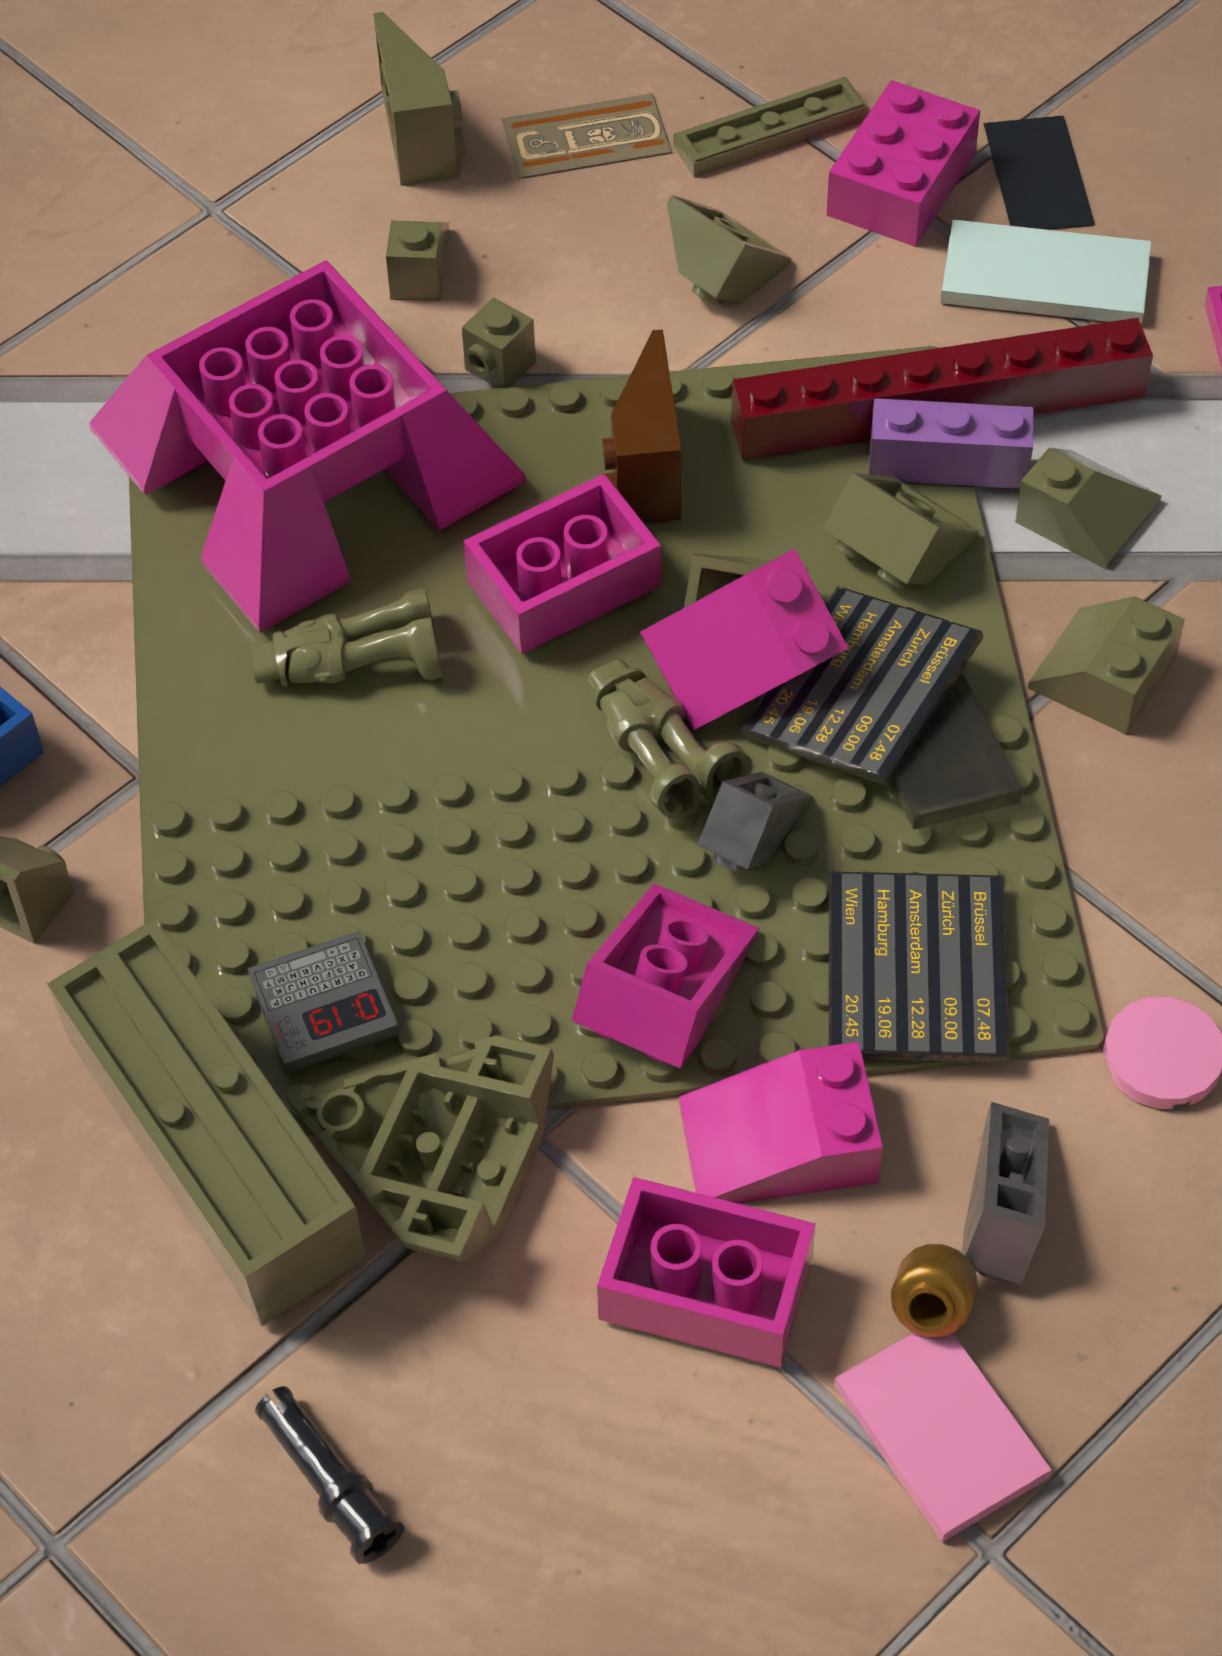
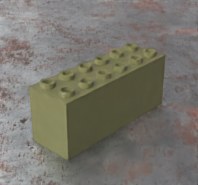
(209, 1122)

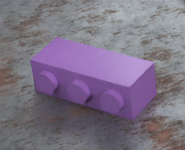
(951, 443)

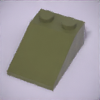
(417, 107)

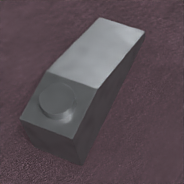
(1008, 1194)

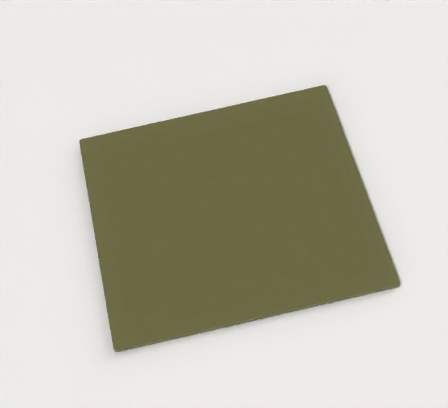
(490, 815)

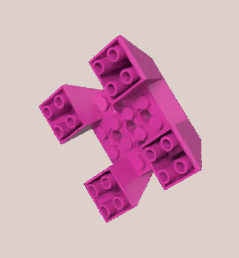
(291, 410)

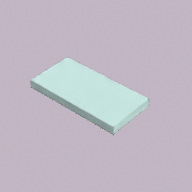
(1046, 272)

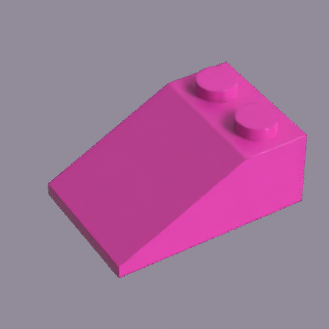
(744, 639)
(663, 975)
(785, 1128)

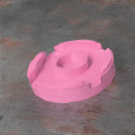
(1164, 1052)

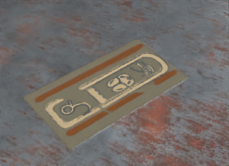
(585, 135)

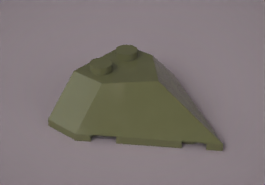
(439, 1140)

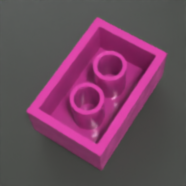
(902, 163)
(563, 563)
(706, 1271)

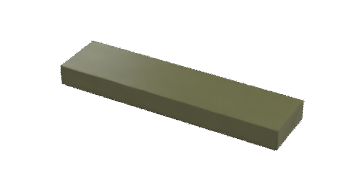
(769, 126)

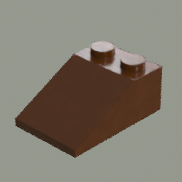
(646, 439)

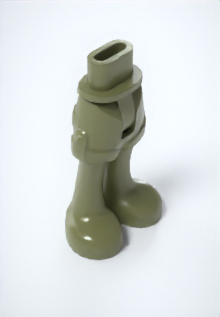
(330, 648)
(642, 716)

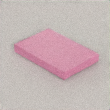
(942, 1431)

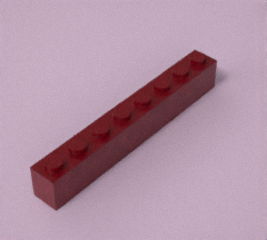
(1033, 370)

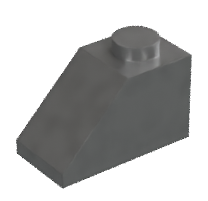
(751, 820)

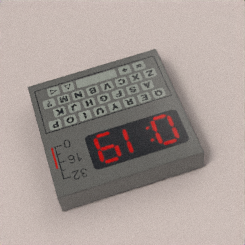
(323, 1002)

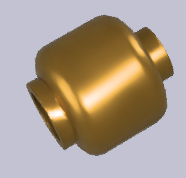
(934, 1290)

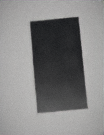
(1038, 173)

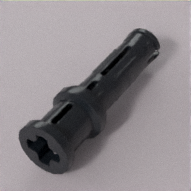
(342, 1493)

